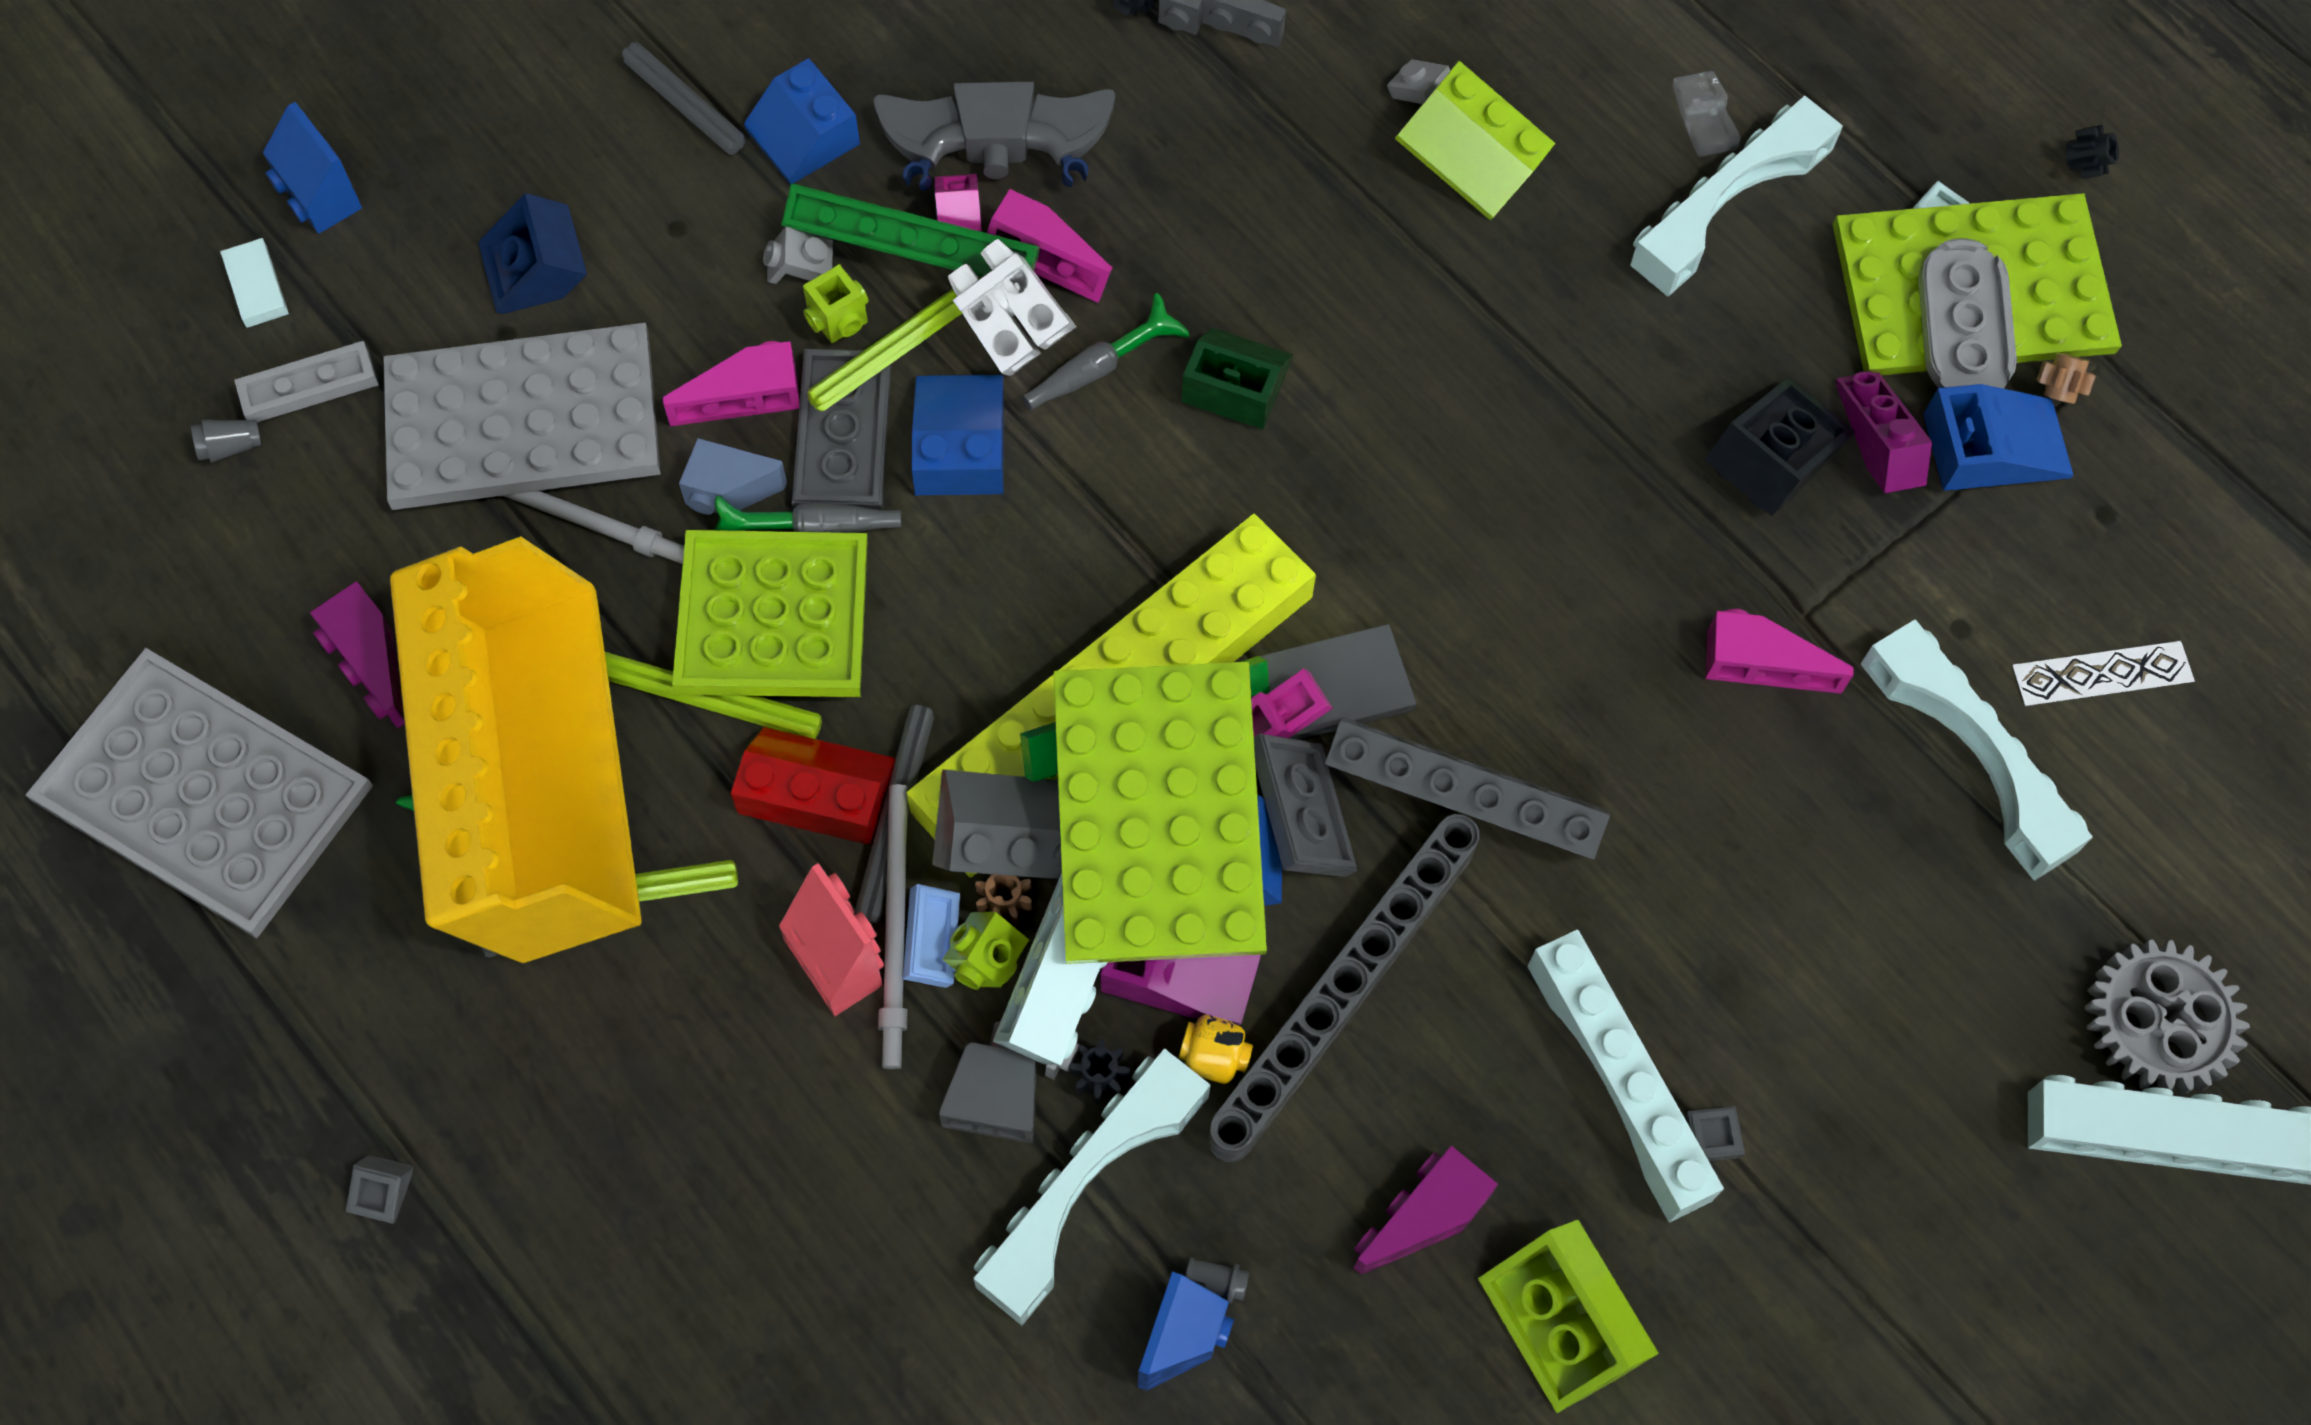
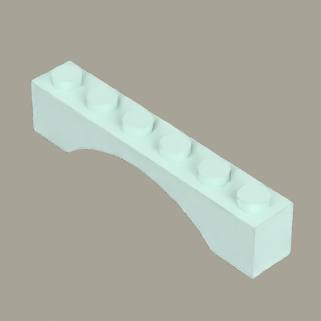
(1790, 146)
(2036, 819)
(1156, 1107)
(1659, 1133)

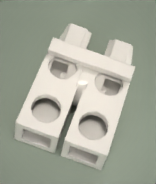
(1001, 294)

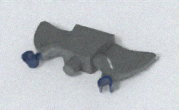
(995, 127)

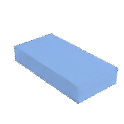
(929, 928)

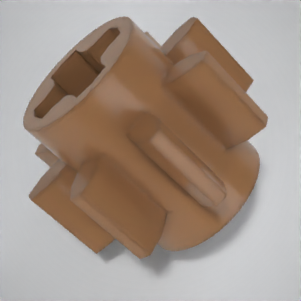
(2066, 378)
(1012, 887)

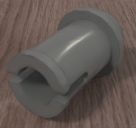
(1219, 1279)

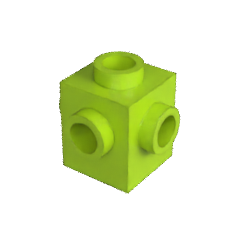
(835, 304)
(985, 950)

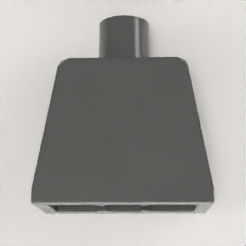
(992, 1093)

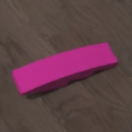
(1289, 706)

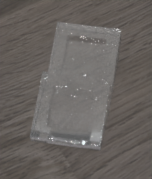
(1705, 114)

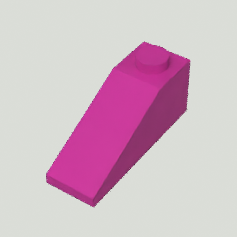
(1062, 252)
(745, 384)
(1764, 653)

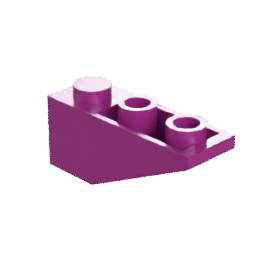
(1886, 432)
(367, 645)
(1436, 1210)

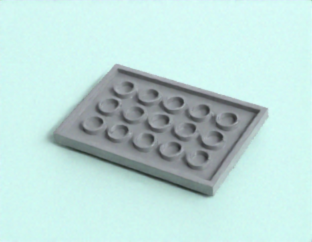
(519, 416)
(200, 792)

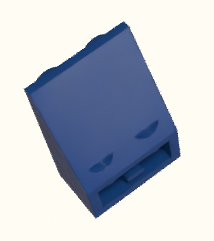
(1994, 437)

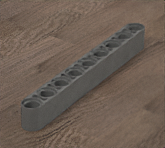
(1340, 1006)

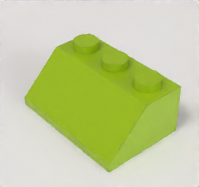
(1475, 140)
(1567, 1315)

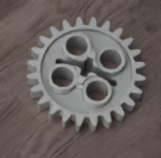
(2186, 985)

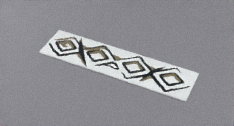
(2103, 673)

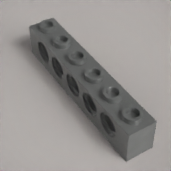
(1468, 788)

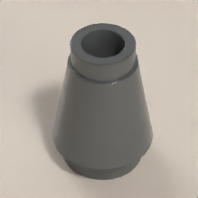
(224, 438)

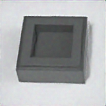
(1717, 1132)

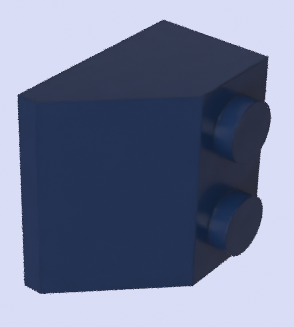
(532, 255)

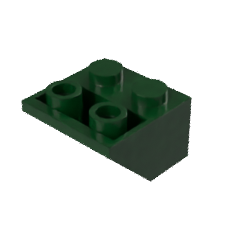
(1234, 377)

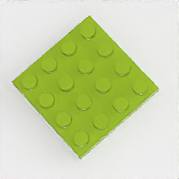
(771, 614)

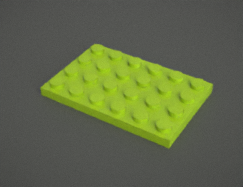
(2050, 262)
(1158, 813)

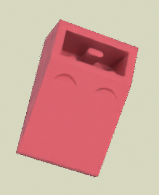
(832, 942)

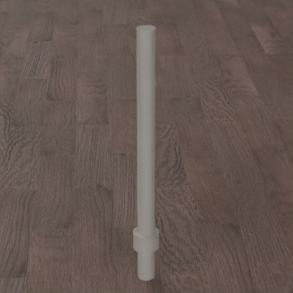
(644, 540)
(893, 1017)

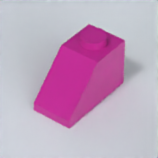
(958, 200)

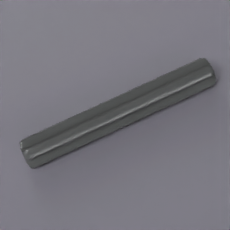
(683, 98)

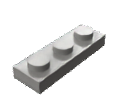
(306, 382)

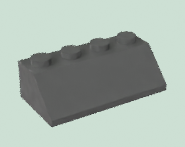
(998, 825)

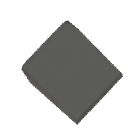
(378, 1188)

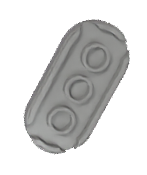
(1966, 316)

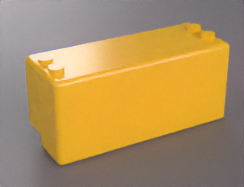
(512, 752)

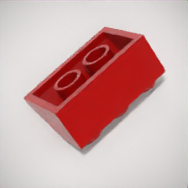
(812, 785)

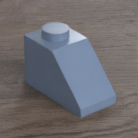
(730, 473)

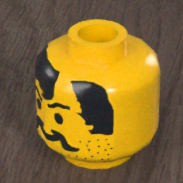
(1215, 1048)

